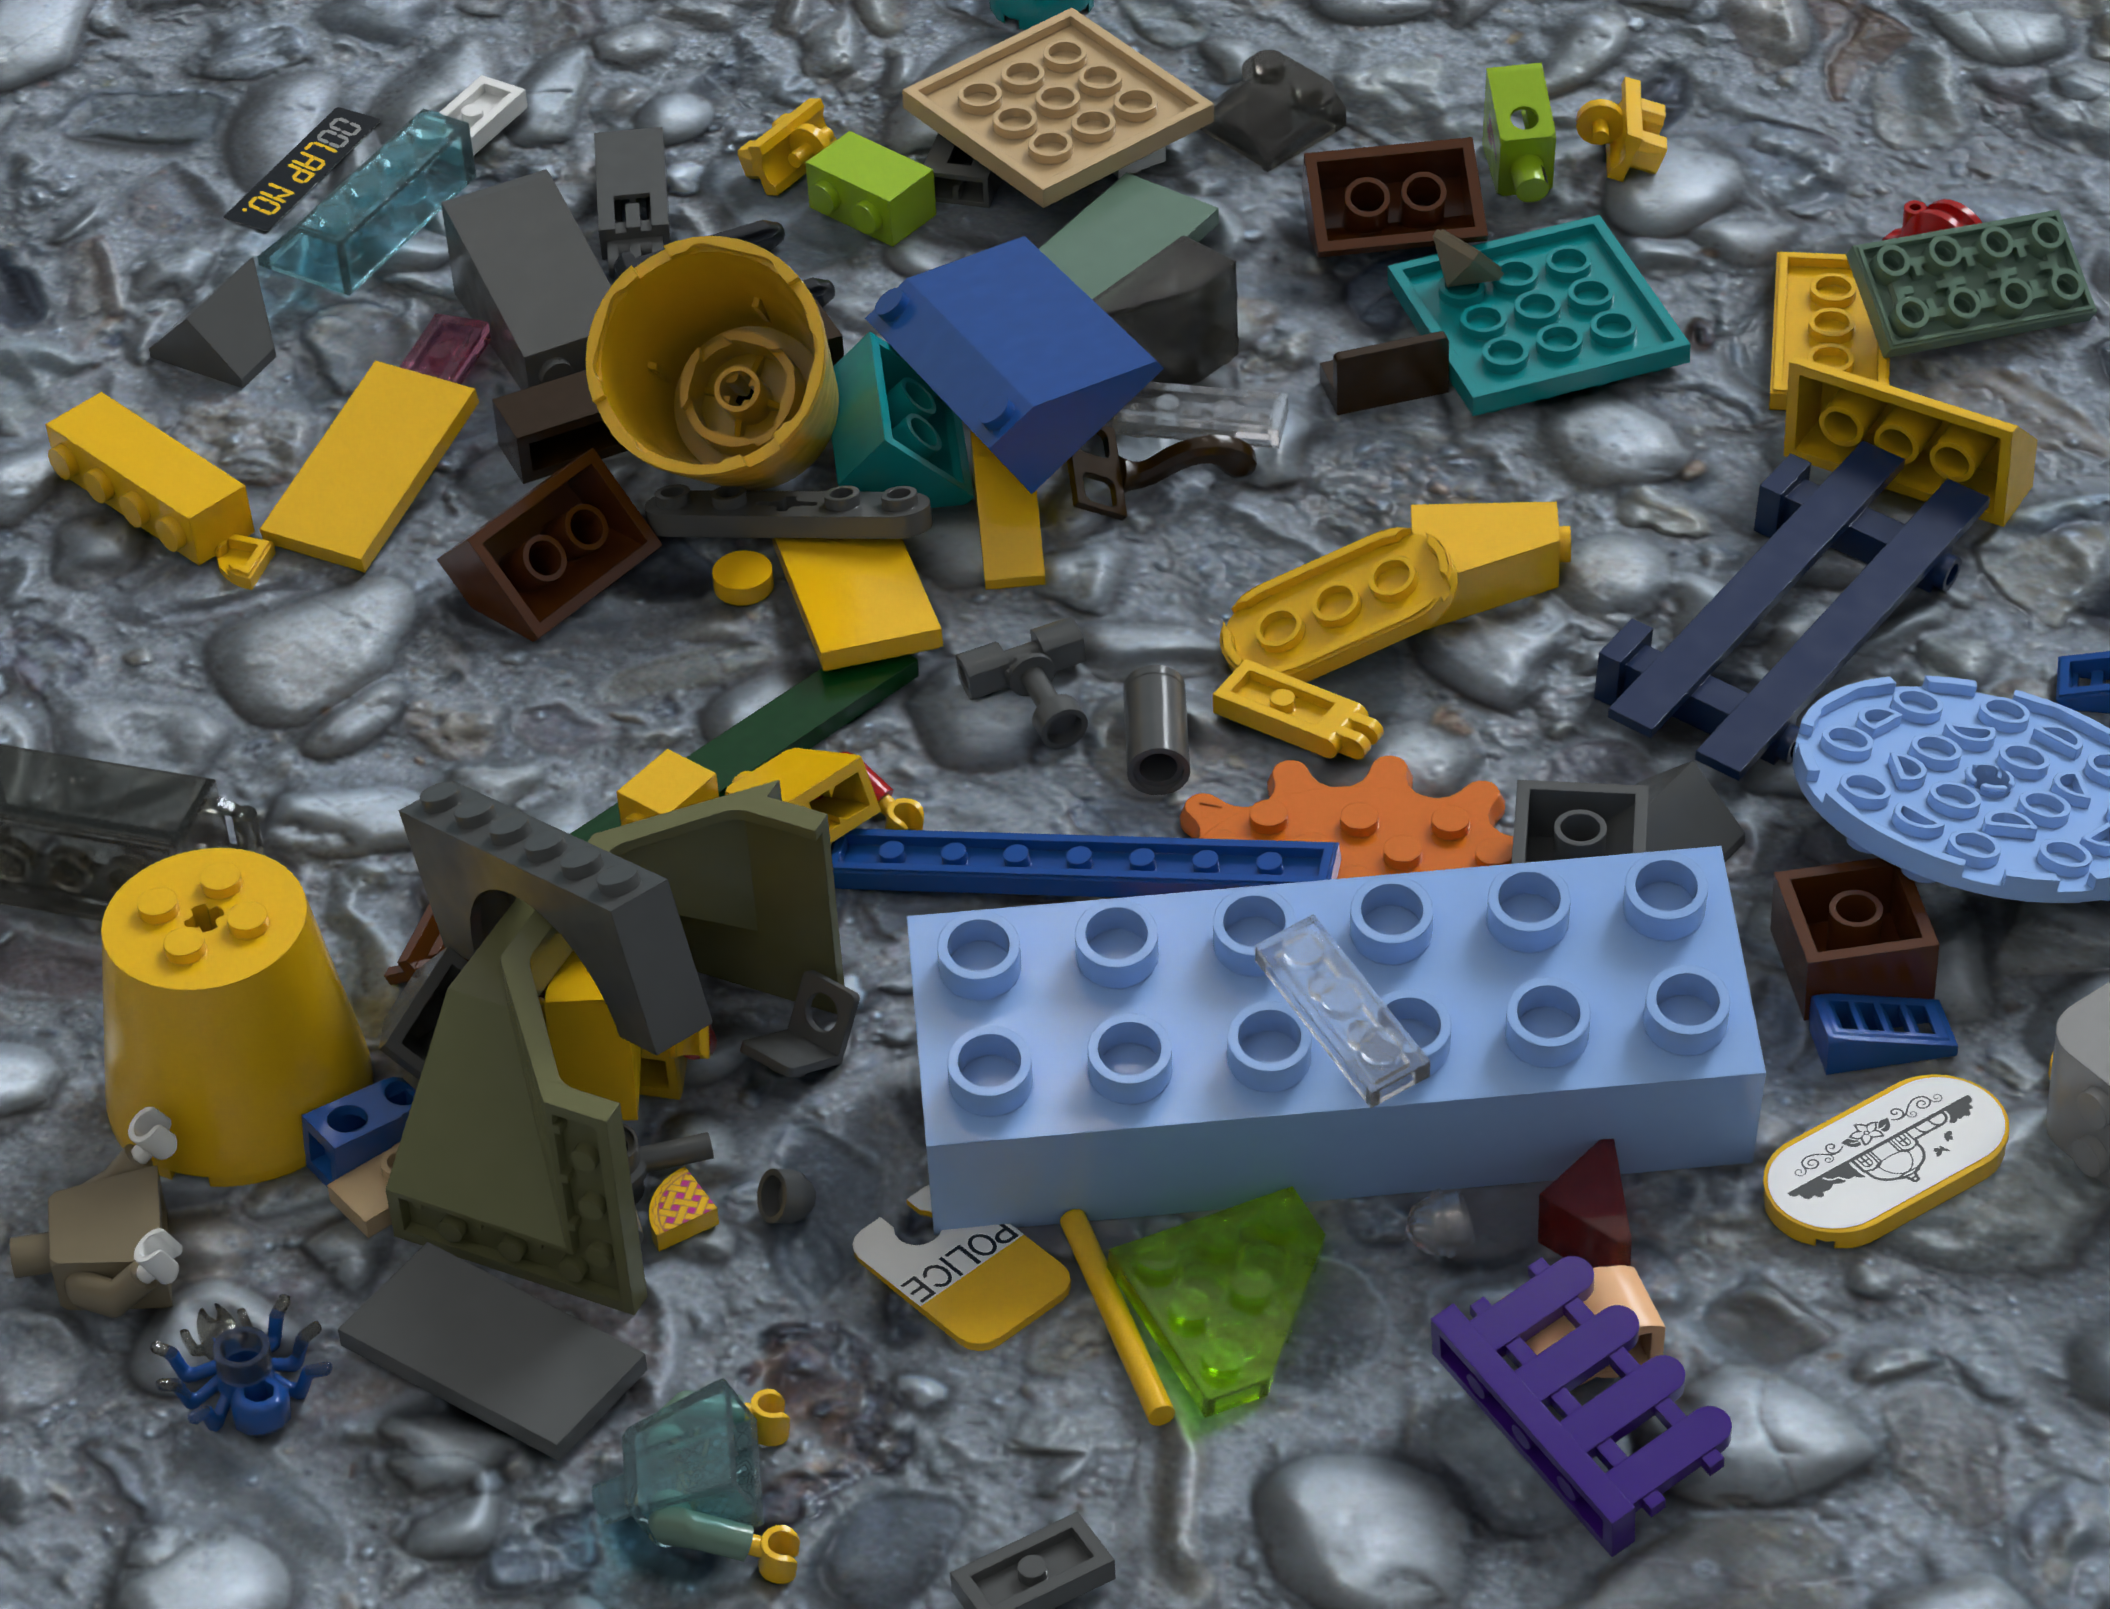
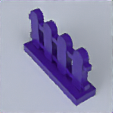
(1566, 1448)

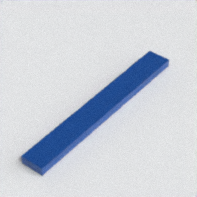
(1070, 863)

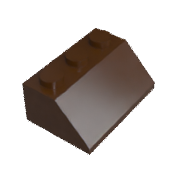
(1392, 196)
(551, 549)

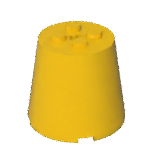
(691, 337)
(224, 1014)

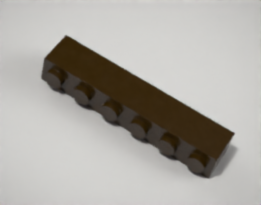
(558, 421)

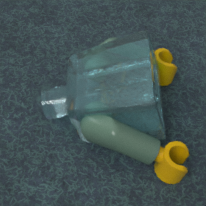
(698, 1477)

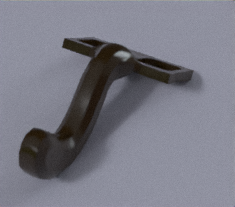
(1122, 475)

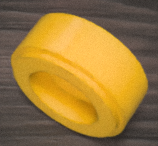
(742, 578)

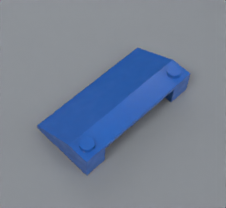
(1015, 353)

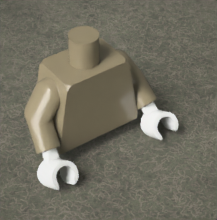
(111, 1232)

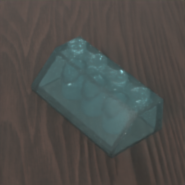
(377, 205)

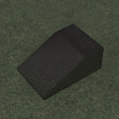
(1180, 310)

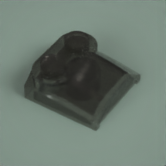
(1276, 110)

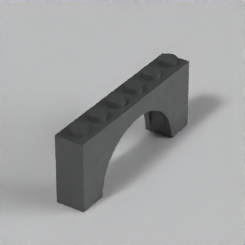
(609, 910)

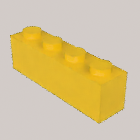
(148, 477)

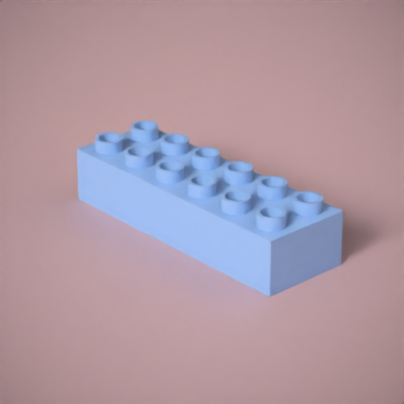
(1156, 1070)

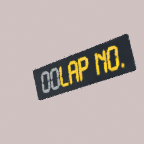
(301, 169)

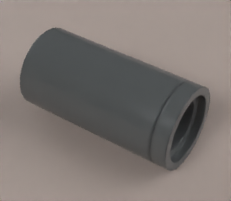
(1156, 730)

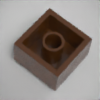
(1853, 932)

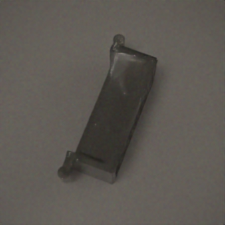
(89, 825)

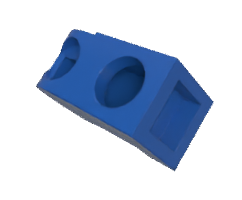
(356, 1128)

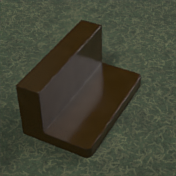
(1387, 373)

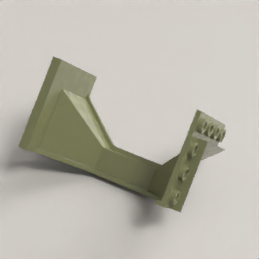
(537, 1173)

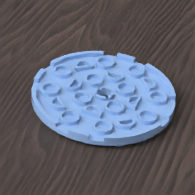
(1964, 786)

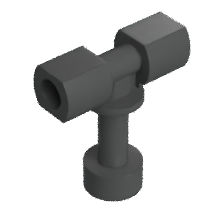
(1029, 672)

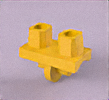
(1627, 130)
(782, 151)

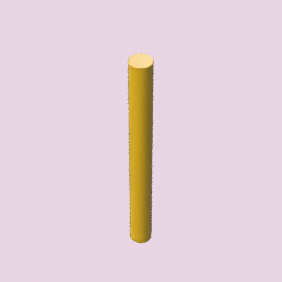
(1117, 1318)

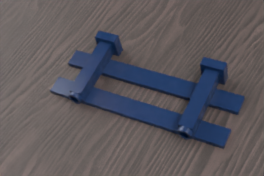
(1802, 524)

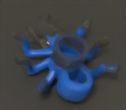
(242, 1370)

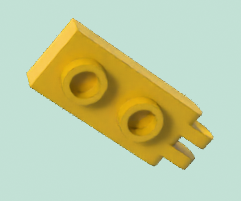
(1296, 712)

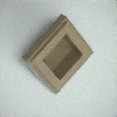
(1462, 262)

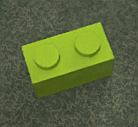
(871, 188)

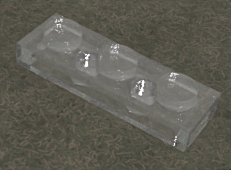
(1198, 411)
(1342, 1011)

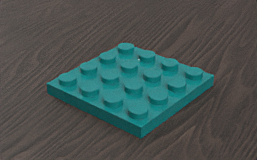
(1554, 323)

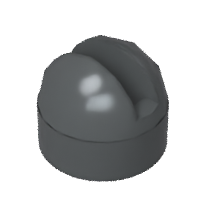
(785, 1196)

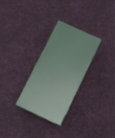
(1124, 231)
(1971, 283)

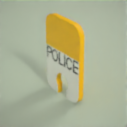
(969, 1280)

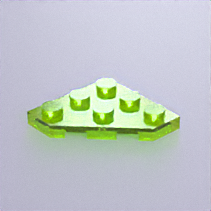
(1224, 1293)

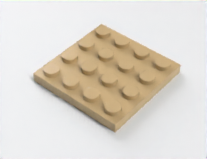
(1058, 107)

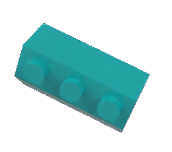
(896, 429)

